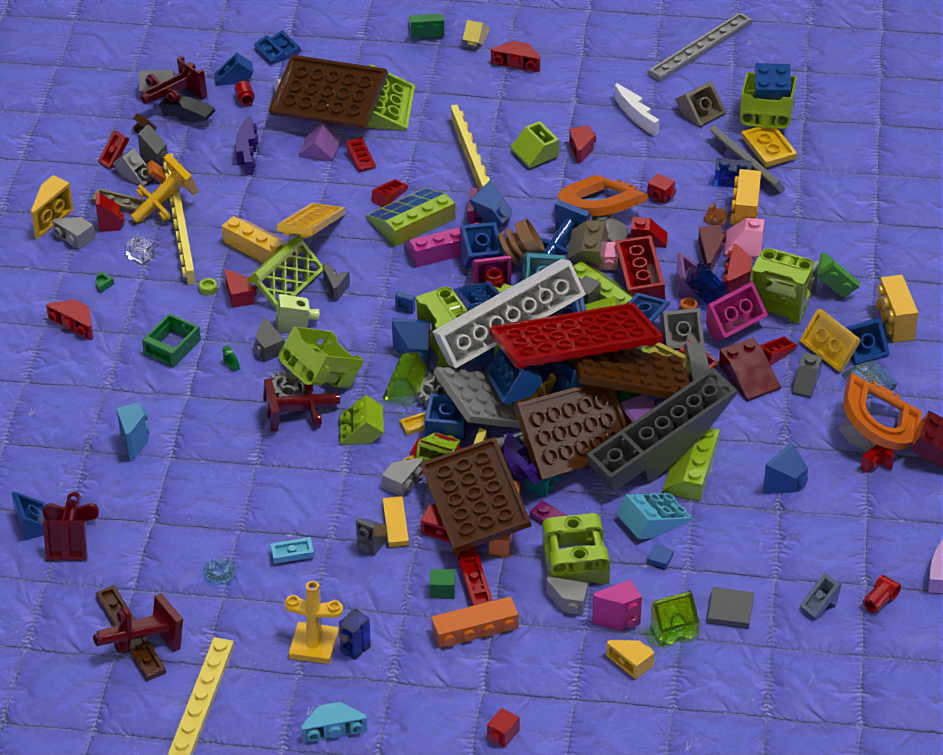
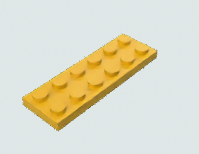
(310, 220)

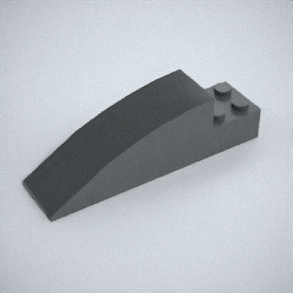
(663, 433)

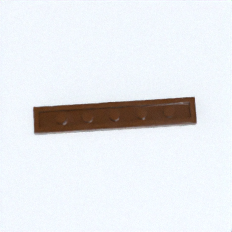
(140, 648)

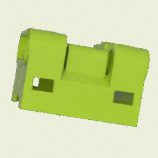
(766, 112)
(780, 294)
(440, 308)
(319, 362)
(577, 562)

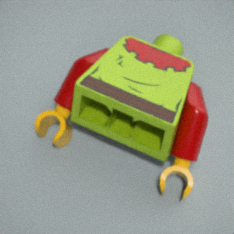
(433, 446)

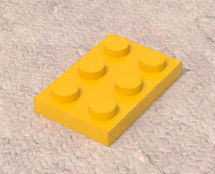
(769, 145)
(830, 340)

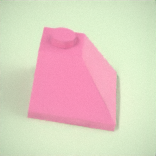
(747, 235)

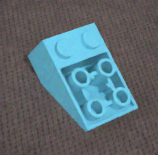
(652, 514)

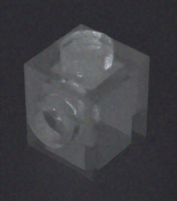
(139, 250)

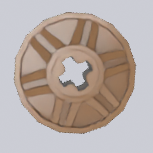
(523, 240)

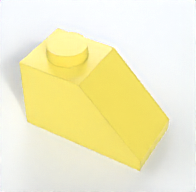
(475, 33)

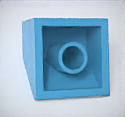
(133, 428)

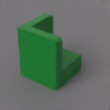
(442, 583)

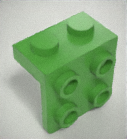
(836, 276)

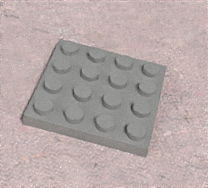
(476, 397)

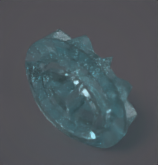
(215, 576)

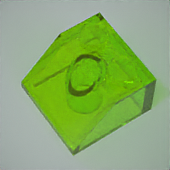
(406, 376)
(674, 618)

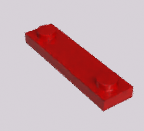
(474, 576)

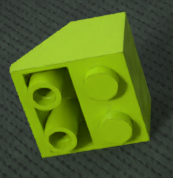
(536, 145)
(362, 422)

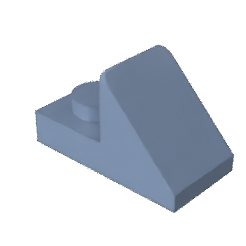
(820, 596)

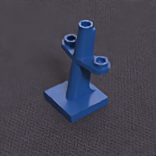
(566, 218)

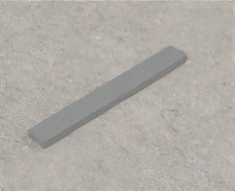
(699, 47)

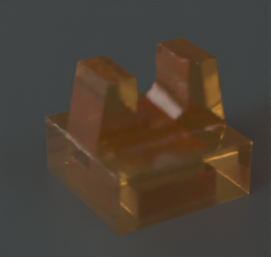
(715, 215)

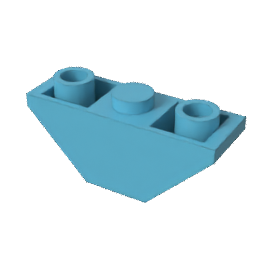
(333, 721)

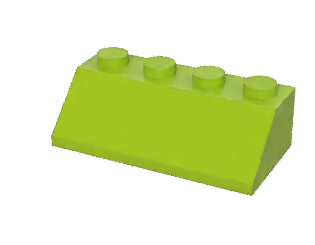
(608, 286)
(691, 472)

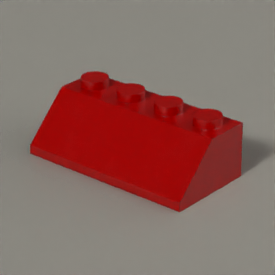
(641, 266)

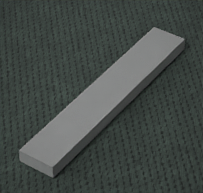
(741, 154)

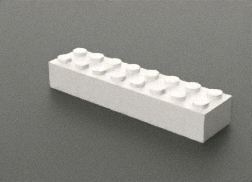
(528, 300)

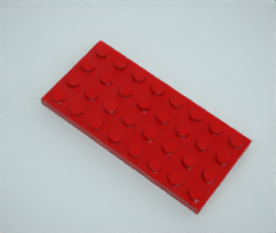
(575, 335)

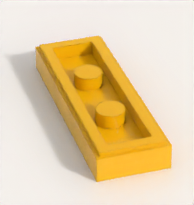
(395, 521)

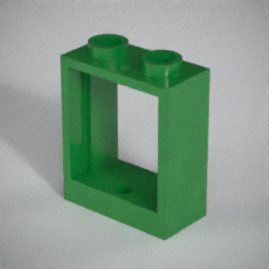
(172, 356)

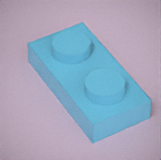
(292, 550)

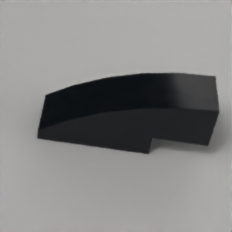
(187, 109)

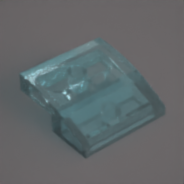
(871, 372)

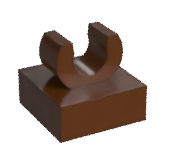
(141, 123)

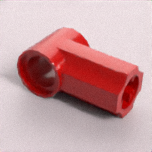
(883, 591)

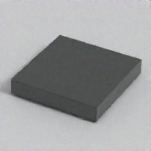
(730, 607)

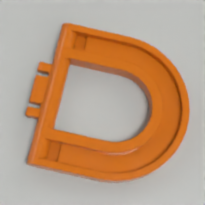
(628, 196)
(857, 413)

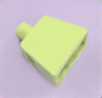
(293, 312)

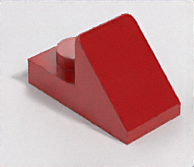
(113, 149)
(875, 456)

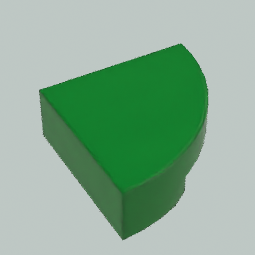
(103, 282)
(230, 358)

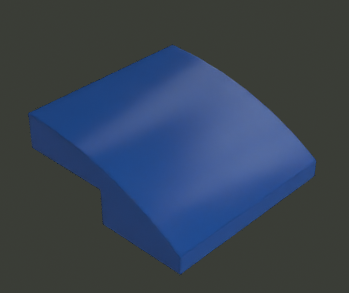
(277, 47)

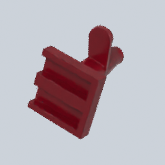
(187, 79)
(283, 404)
(67, 532)
(164, 621)

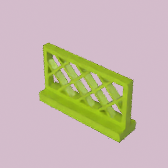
(274, 262)

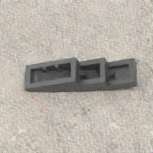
(696, 360)

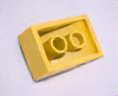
(51, 203)

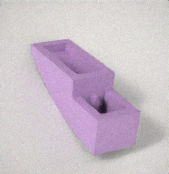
(935, 581)

